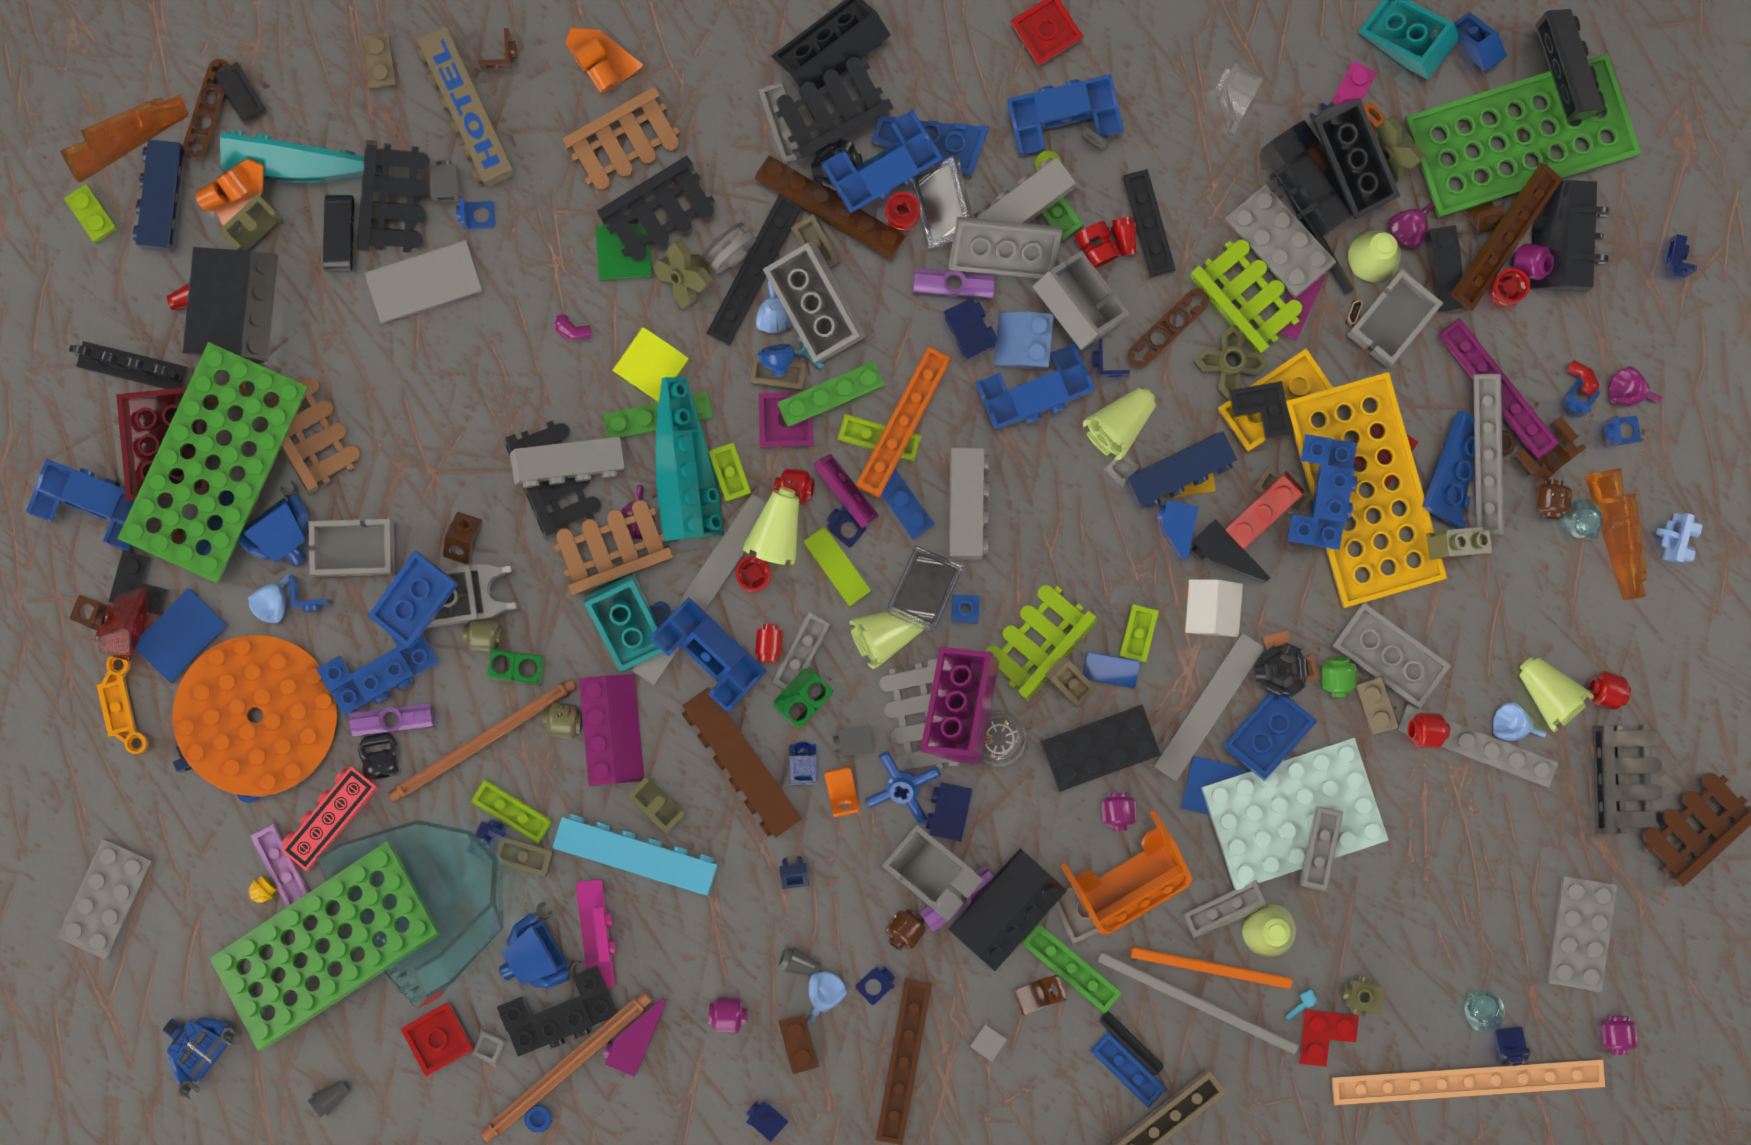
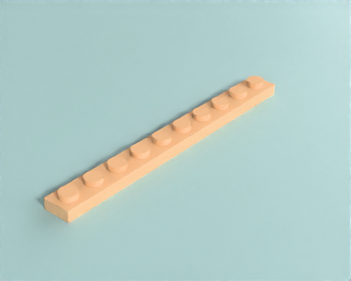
(1468, 1082)

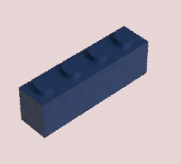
(159, 195)
(1180, 469)

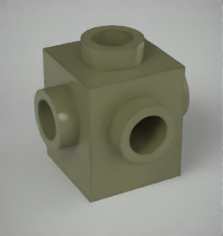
(1373, 996)

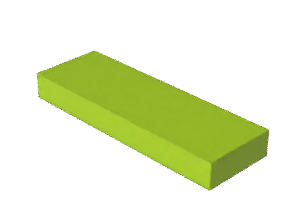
(867, 434)
(837, 566)
(511, 811)

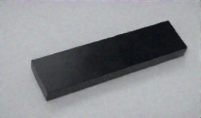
(1148, 223)

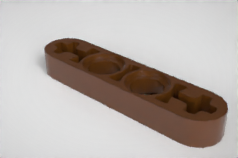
(204, 108)
(1165, 326)

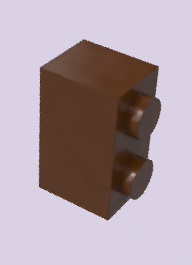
(798, 1043)

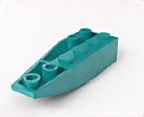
(290, 160)
(684, 468)

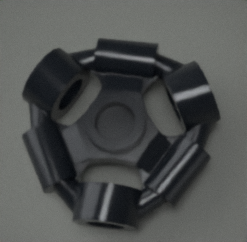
(829, 151)
(1282, 670)

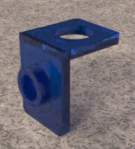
(1097, 361)
(837, 519)
(884, 976)

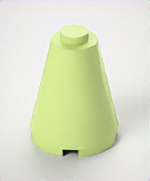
(1374, 256)
(1119, 423)
(776, 529)
(881, 636)
(1553, 692)
(1269, 931)

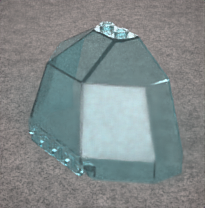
(459, 888)

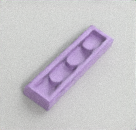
(280, 867)

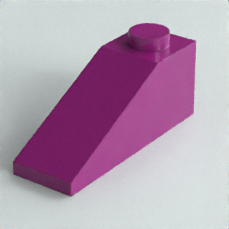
(631, 1045)

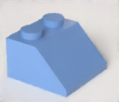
(1024, 340)

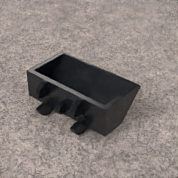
(1308, 176)
(1569, 232)

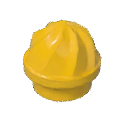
(262, 889)

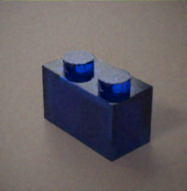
(970, 329)
(949, 812)

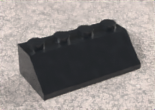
(842, 33)
(1569, 65)
(1356, 157)
(1007, 909)

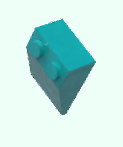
(1411, 35)
(624, 620)

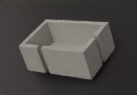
(1072, 296)
(1395, 318)
(352, 548)
(932, 872)

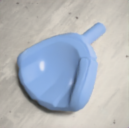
(771, 315)
(269, 601)
(1514, 723)
(825, 992)

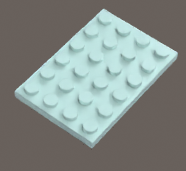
(1269, 823)

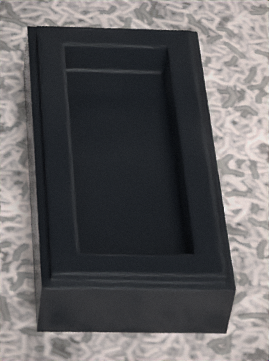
(239, 91)

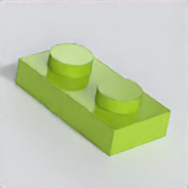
(90, 213)
(729, 472)
(1139, 633)

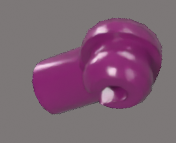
(569, 331)

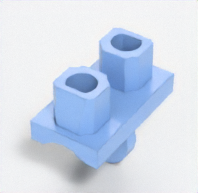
(1677, 536)

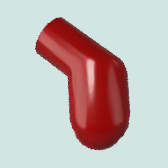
(1587, 375)

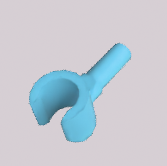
(803, 352)
(1308, 999)

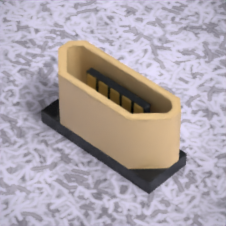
(1354, 312)

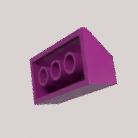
(960, 705)
(611, 729)

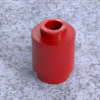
(769, 643)

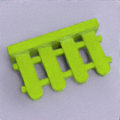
(1232, 291)
(1054, 636)

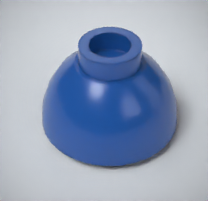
(777, 358)

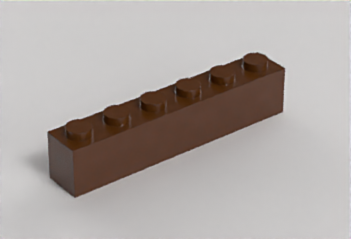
(742, 763)

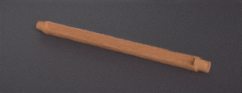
(482, 740)
(566, 1067)

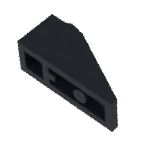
(1445, 264)
(1223, 551)

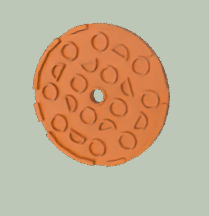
(215, 706)

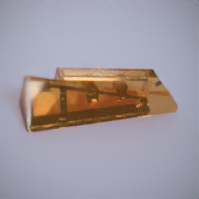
(120, 135)
(1620, 531)

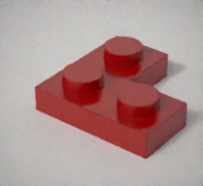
(1319, 1028)

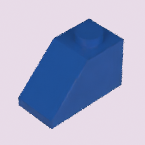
(1479, 41)
(1178, 525)

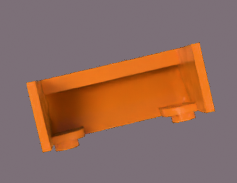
(1135, 884)

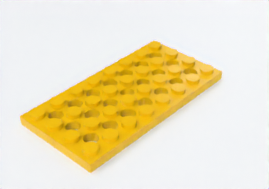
(1408, 490)

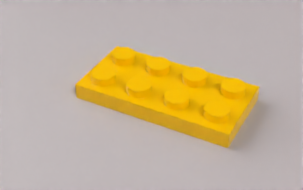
(1299, 378)

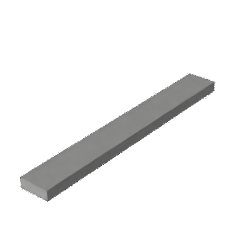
(710, 578)
(1197, 1002)

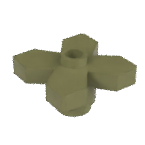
(1398, 148)
(684, 271)
(1245, 363)

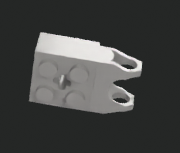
(472, 596)

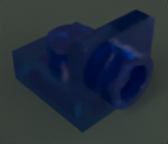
(1677, 252)
(802, 764)
(491, 826)
(1511, 1046)
(766, 1119)

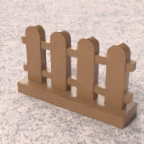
(635, 134)
(309, 447)
(626, 548)

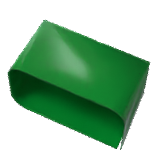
(513, 671)
(800, 685)

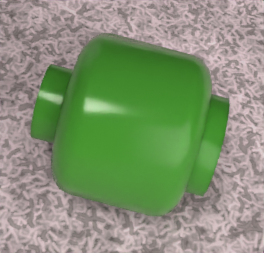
(1339, 676)

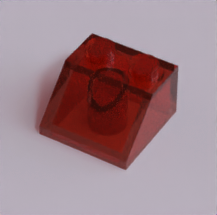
(124, 624)

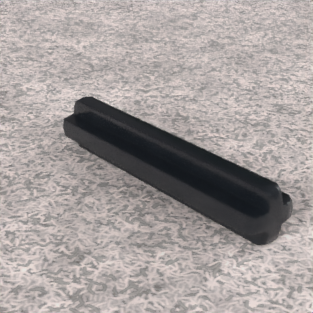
(1131, 1043)

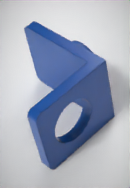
(466, 210)
(1575, 405)
(1613, 431)
(308, 606)

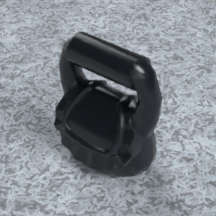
(379, 763)

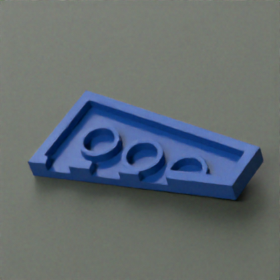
(949, 139)
(1451, 479)

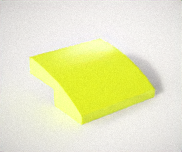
(649, 361)

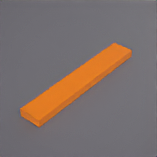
(903, 422)
(1210, 967)

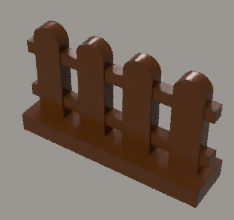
(1714, 825)

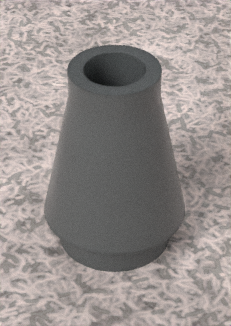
(798, 962)
(328, 1098)

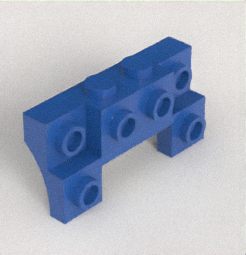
(1063, 106)
(885, 170)
(1039, 395)
(1331, 492)
(84, 493)
(712, 650)
(378, 677)

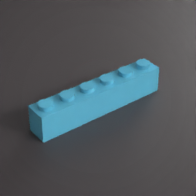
(634, 855)

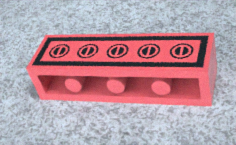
(329, 819)

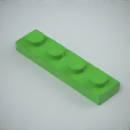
(830, 394)
(644, 418)
(1071, 968)

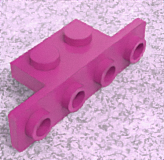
(595, 928)

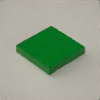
(611, 261)

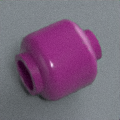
(1533, 260)
(1119, 811)
(727, 1015)
(1619, 1034)

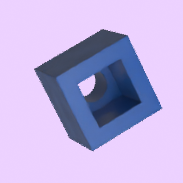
(958, 616)

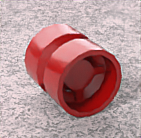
(902, 212)
(1101, 253)
(1509, 288)
(753, 574)

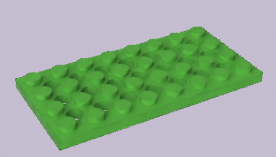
(1497, 102)
(195, 469)
(353, 974)

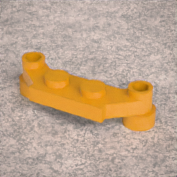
(117, 707)

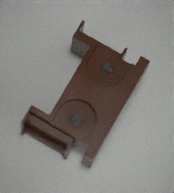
(1554, 458)

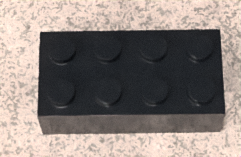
(1100, 748)

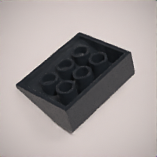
(230, 302)

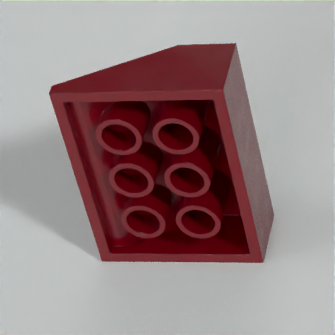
(142, 426)

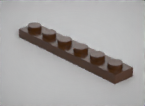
(829, 207)
(1506, 236)
(903, 1061)

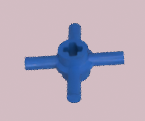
(905, 780)

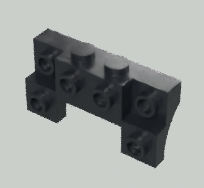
(562, 1020)

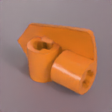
(601, 58)
(232, 190)

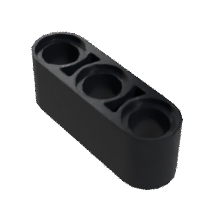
(338, 232)

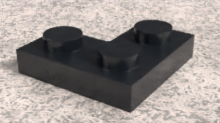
(1269, 402)
(131, 575)

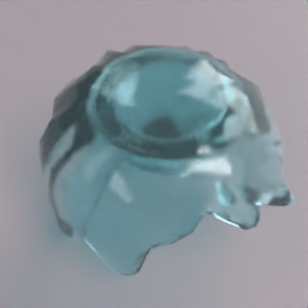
(1584, 519)
(1484, 1011)

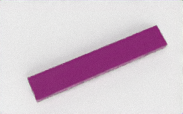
(1514, 407)

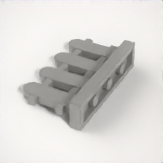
(900, 708)

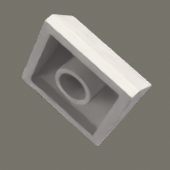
(1213, 608)

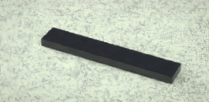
(751, 274)

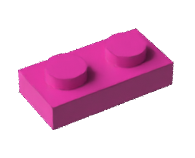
(1354, 83)

